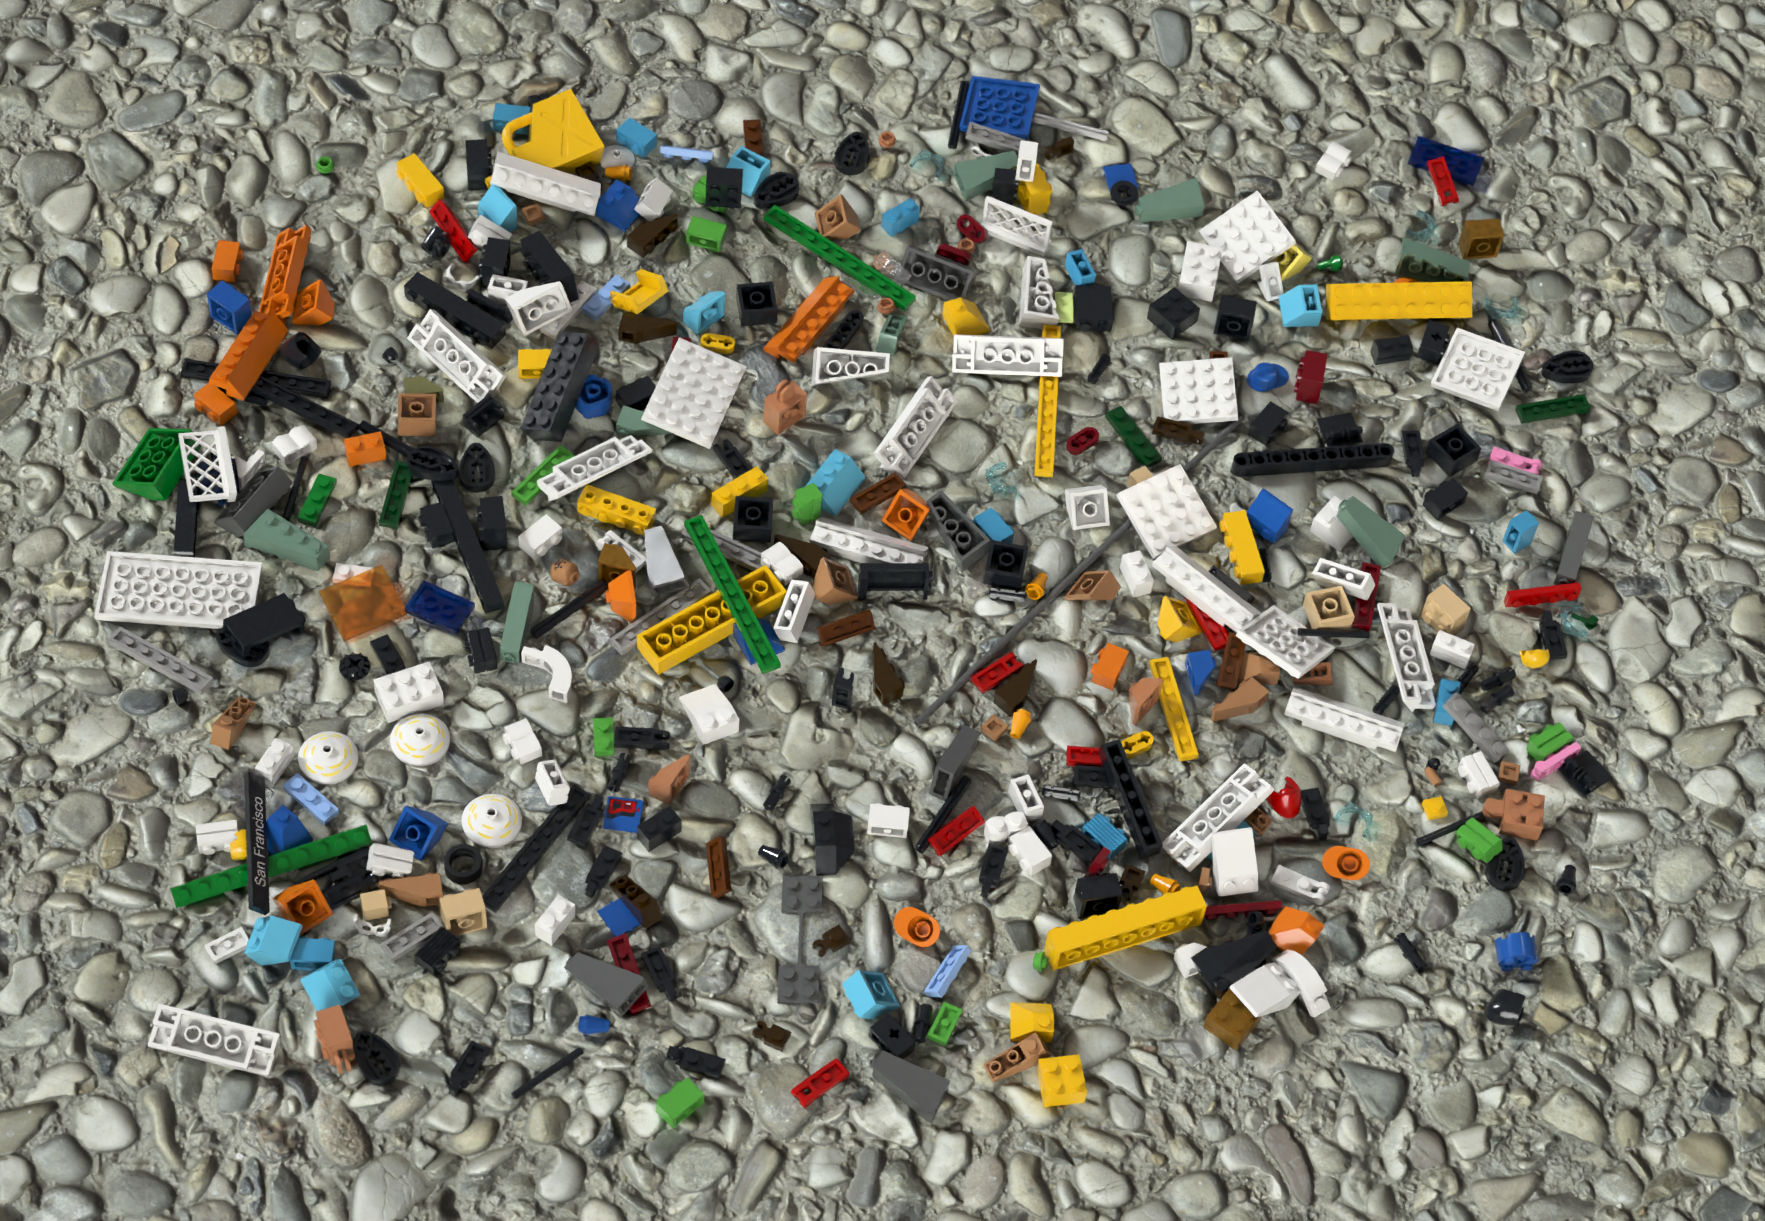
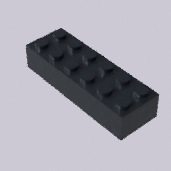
(560, 386)

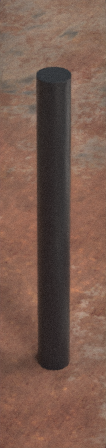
(295, 488)
(1333, 633)
(1447, 829)
(328, 869)
(547, 1073)

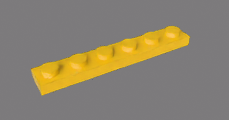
(1174, 710)

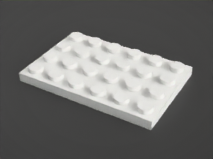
(694, 393)

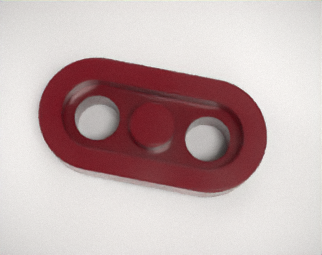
(973, 229)
(954, 254)
(1081, 442)

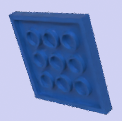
(1001, 105)

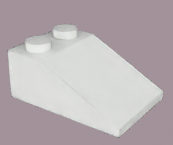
(538, 306)
(710, 714)
(1234, 862)
(1266, 990)

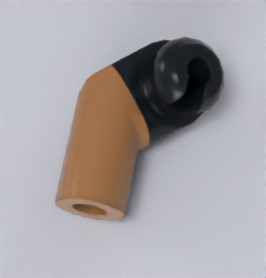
(1431, 771)

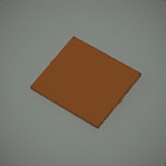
(362, 602)

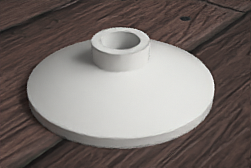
(617, 155)

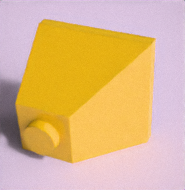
(964, 317)
(1177, 620)
(1031, 1019)

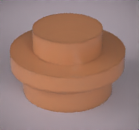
(887, 139)
(966, 245)
(886, 306)

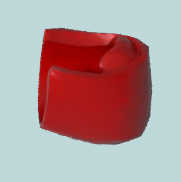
(1287, 801)

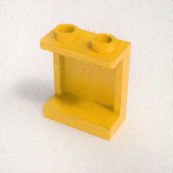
(642, 294)

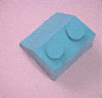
(498, 208)
(705, 311)
(272, 940)
(330, 986)
(870, 994)

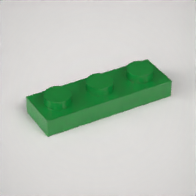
(317, 500)

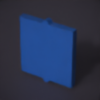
(1119, 173)
(618, 918)

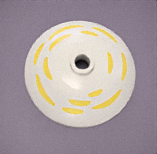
(420, 748)
(328, 766)
(495, 829)

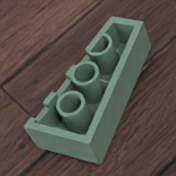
(1429, 264)
(282, 538)

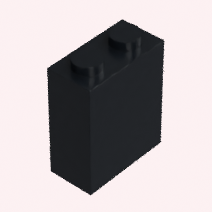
(1093, 308)

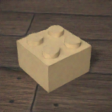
(1328, 609)
(1445, 611)
(463, 912)

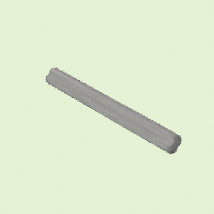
(1070, 126)

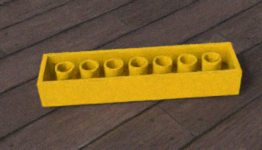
(1398, 300)
(706, 622)
(1124, 927)

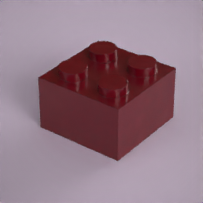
(1310, 376)

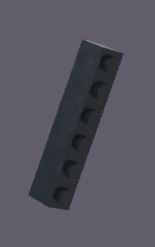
(455, 310)
(1130, 799)

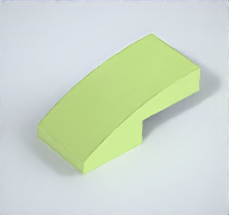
(1064, 306)

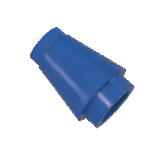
(591, 1025)

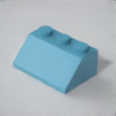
(837, 481)

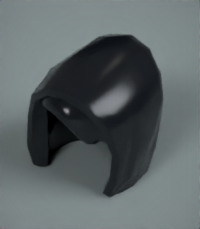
(300, 351)
(1505, 1008)

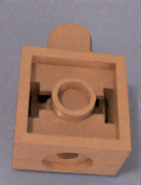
(786, 401)
(1518, 812)
(334, 1037)

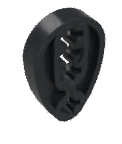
(860, 156)
(771, 184)
(1564, 375)
(440, 464)
(467, 469)
(250, 661)
(1515, 867)
(368, 1066)

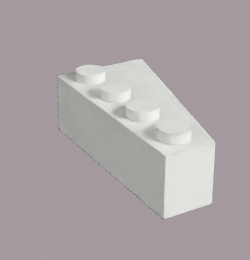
(1037, 302)
(841, 365)

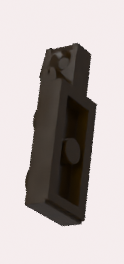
(1177, 431)

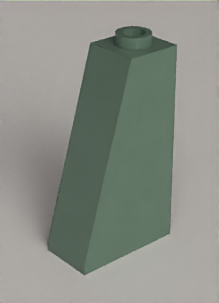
(978, 174)
(1171, 203)
(1371, 531)
(517, 622)

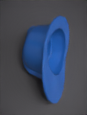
(1267, 377)

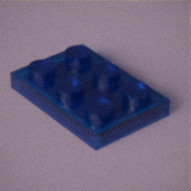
(439, 607)

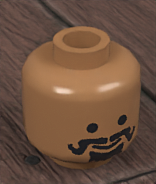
(564, 572)

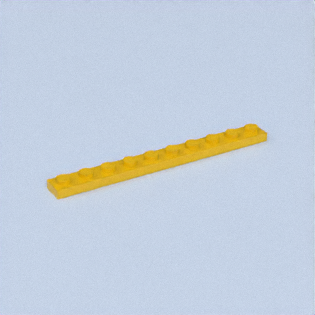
(1046, 416)

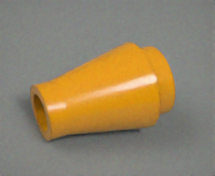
(620, 172)
(1036, 587)
(1020, 721)
(1165, 884)

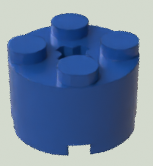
(595, 397)
(1516, 951)

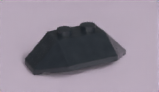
(831, 838)

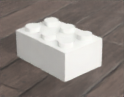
(1199, 271)
(408, 692)

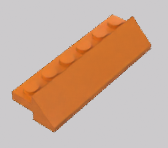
(285, 272)
(810, 319)
(249, 354)

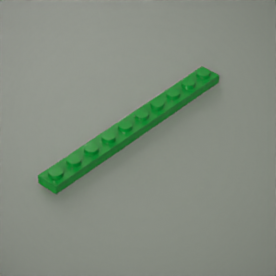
(839, 257)
(732, 594)
(277, 864)

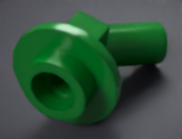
(1334, 263)

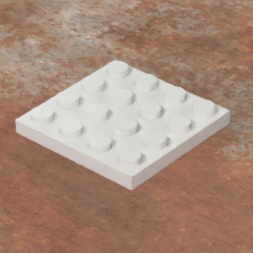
(1248, 236)
(1477, 369)
(1199, 391)
(1166, 511)
(1277, 638)

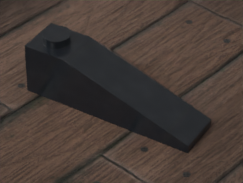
(1232, 961)

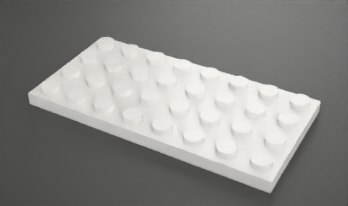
(175, 589)

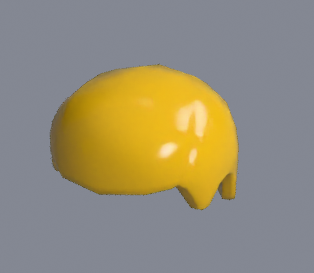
(1534, 658)
(238, 847)

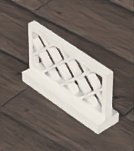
(1013, 233)
(224, 465)

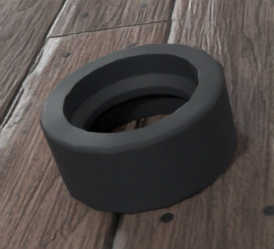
(463, 850)

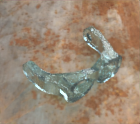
(923, 156)
(1424, 233)
(1491, 310)
(995, 486)
(1566, 626)
(1350, 807)

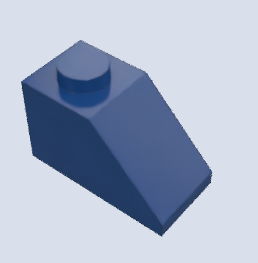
(1199, 669)

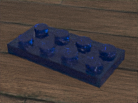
(1461, 164)

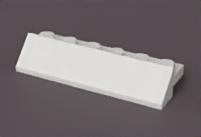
(545, 184)
(1008, 355)
(456, 357)
(915, 428)
(592, 465)
(864, 545)
(1204, 589)
(1408, 656)
(1344, 720)
(1220, 812)
(214, 1040)

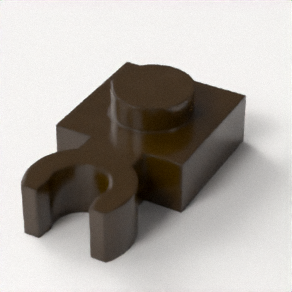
(1061, 148)
(588, 172)
(1131, 880)
(832, 939)
(774, 1037)

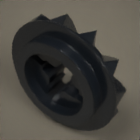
(1120, 187)
(441, 246)
(353, 673)

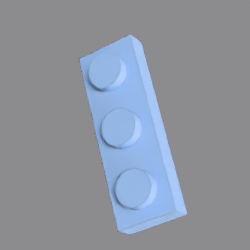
(686, 153)
(602, 300)
(310, 799)
(947, 971)

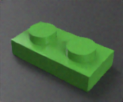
(603, 736)
(944, 1024)

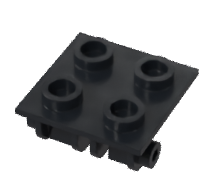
(1340, 430)
(1585, 773)

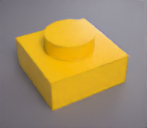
(1434, 808)

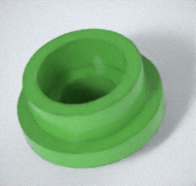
(324, 165)
(1040, 961)

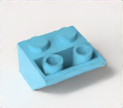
(754, 168)
(1301, 306)

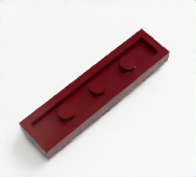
(1365, 608)
(1232, 910)
(625, 959)

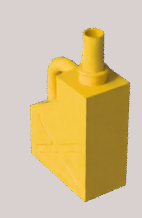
(558, 135)

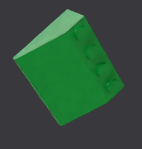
(155, 464)

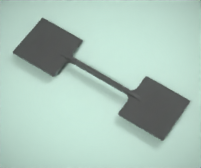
(800, 982)

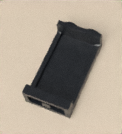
(894, 578)
(262, 623)

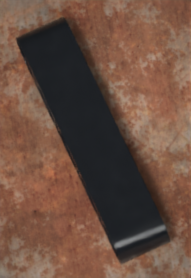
(185, 521)

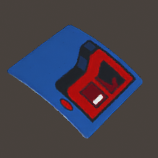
(622, 814)

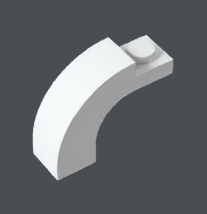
(556, 665)
(1306, 979)

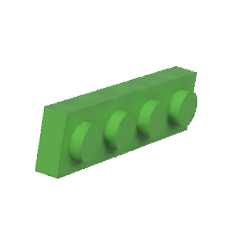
(528, 488)

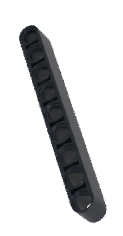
(1312, 459)
(469, 546)

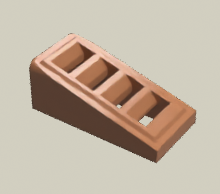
(1317, 680)

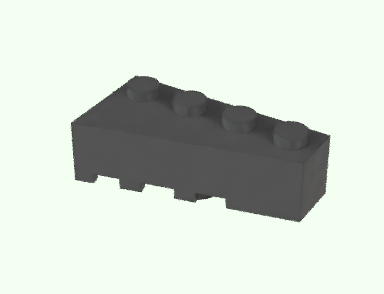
(958, 532)

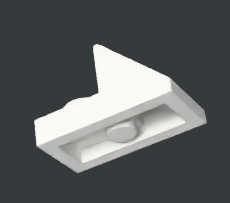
(1271, 281)
(248, 469)

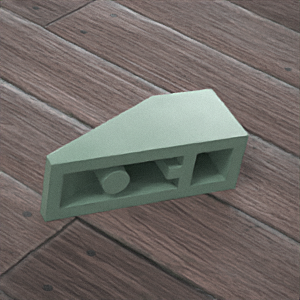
(891, 334)
(631, 424)

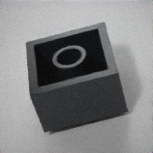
(478, 163)
(723, 187)
(495, 260)
(756, 303)
(1173, 313)
(1235, 317)
(1453, 450)
(752, 519)
(492, 523)
(1005, 565)
(1097, 895)

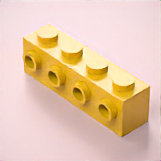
(616, 510)
(1242, 547)

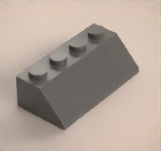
(938, 274)
(254, 499)

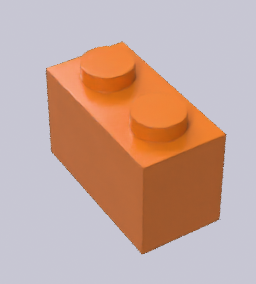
(227, 260)
(215, 404)
(364, 449)
(1109, 666)

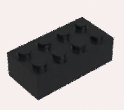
(547, 264)

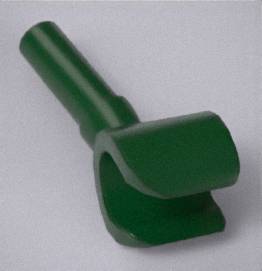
(1589, 623)

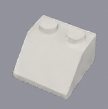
(1087, 507)
(1329, 527)

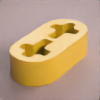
(718, 343)
(1137, 747)

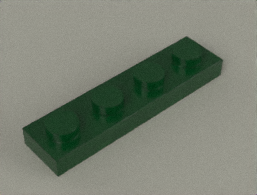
(1552, 408)
(1133, 437)
(396, 496)

